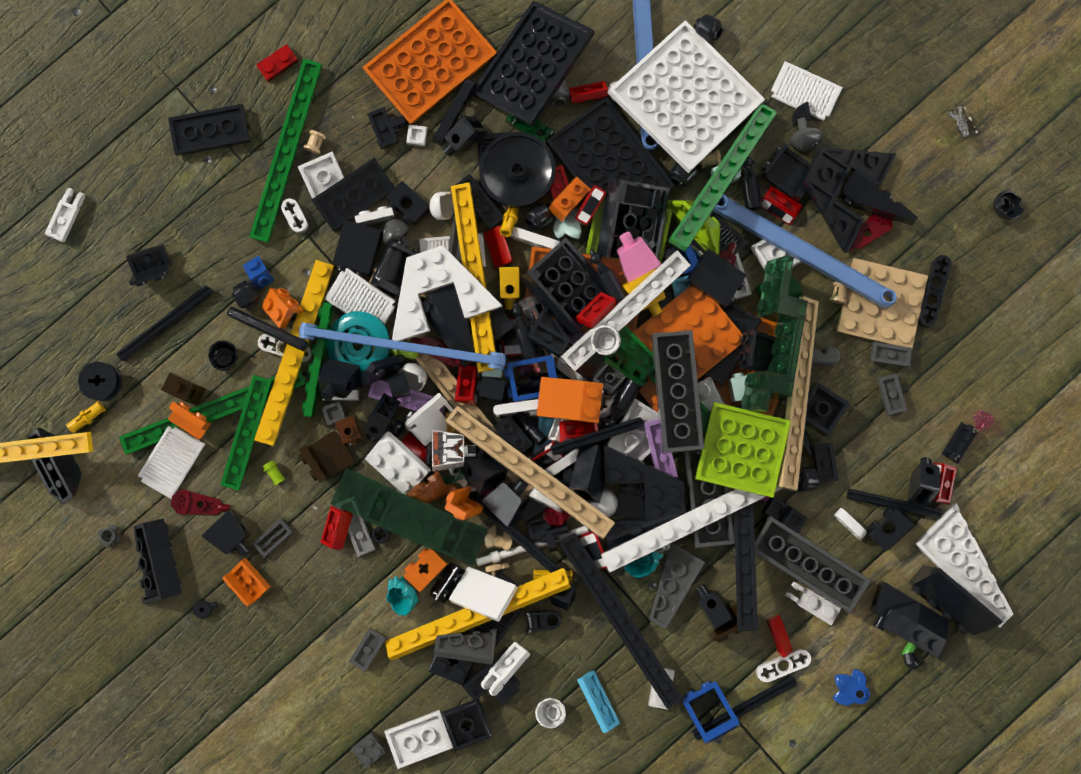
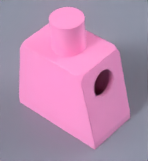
(636, 257)

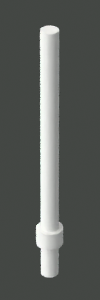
(496, 556)

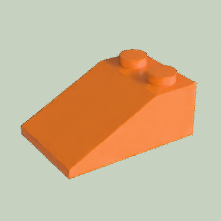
(569, 399)

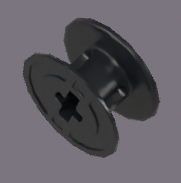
(95, 372)

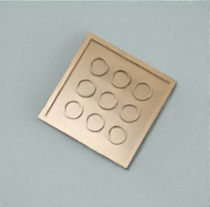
(884, 325)

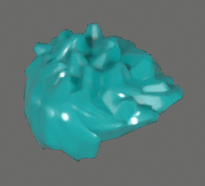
(644, 566)
(401, 595)

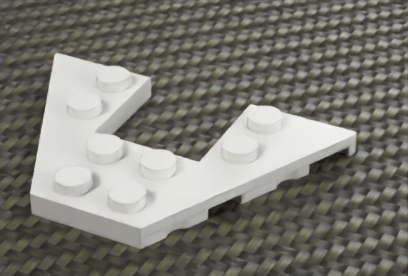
(430, 272)

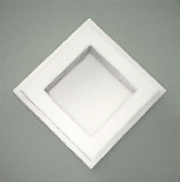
(417, 135)

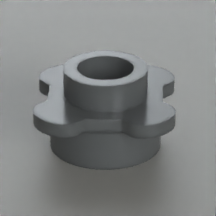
(103, 535)

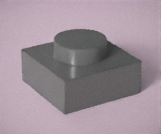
(333, 413)

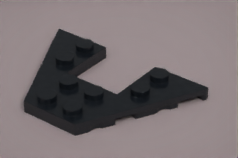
(826, 179)
(662, 495)

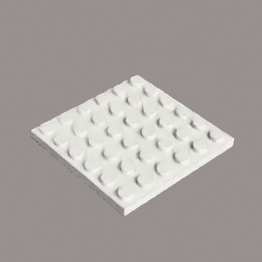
(686, 96)

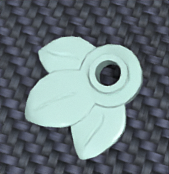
(570, 226)

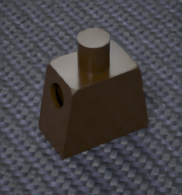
(182, 388)

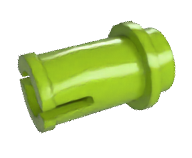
(273, 472)

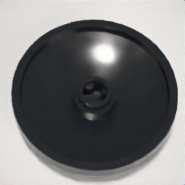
(517, 170)

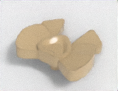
(492, 540)
(492, 567)

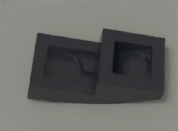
(784, 514)

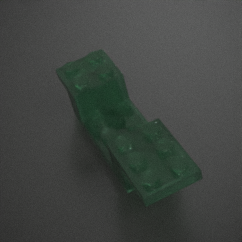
(790, 317)
(408, 517)

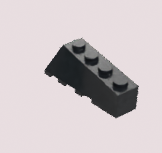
(156, 561)

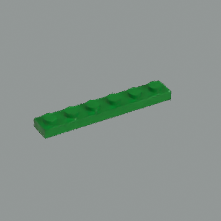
(319, 353)
(246, 432)

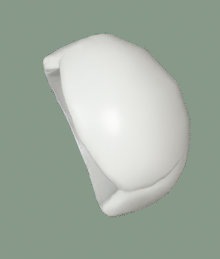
(442, 205)
(605, 340)
(415, 375)
(607, 504)
(550, 713)

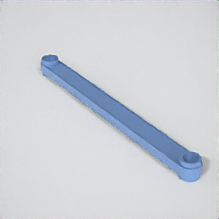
(643, 45)
(805, 252)
(495, 359)

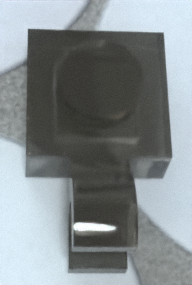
(965, 124)

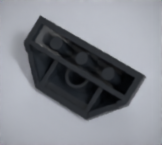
(59, 473)
(919, 627)

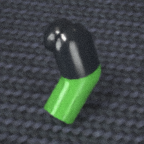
(909, 656)

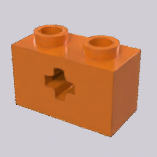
(569, 199)
(419, 579)

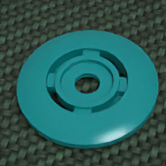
(360, 324)

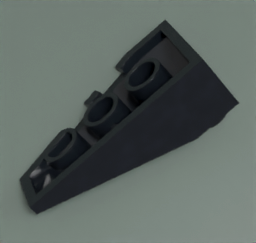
(866, 196)
(447, 319)

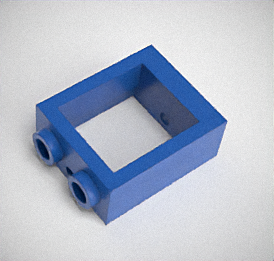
(509, 374)
(721, 729)

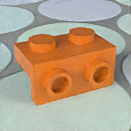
(280, 306)
(187, 420)
(461, 505)
(246, 582)

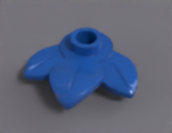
(849, 686)

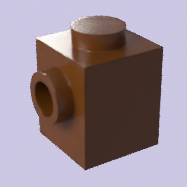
(349, 431)

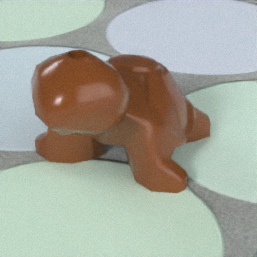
(432, 489)

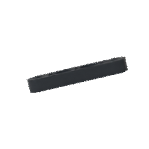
(454, 111)
(938, 292)

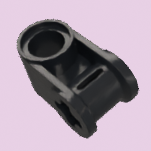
(540, 620)

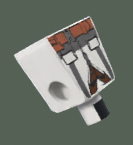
(449, 450)

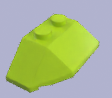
(709, 234)

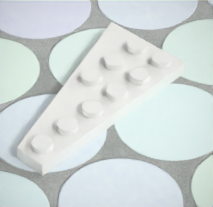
(958, 554)

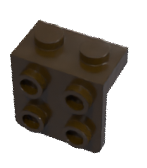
(326, 457)
(721, 633)

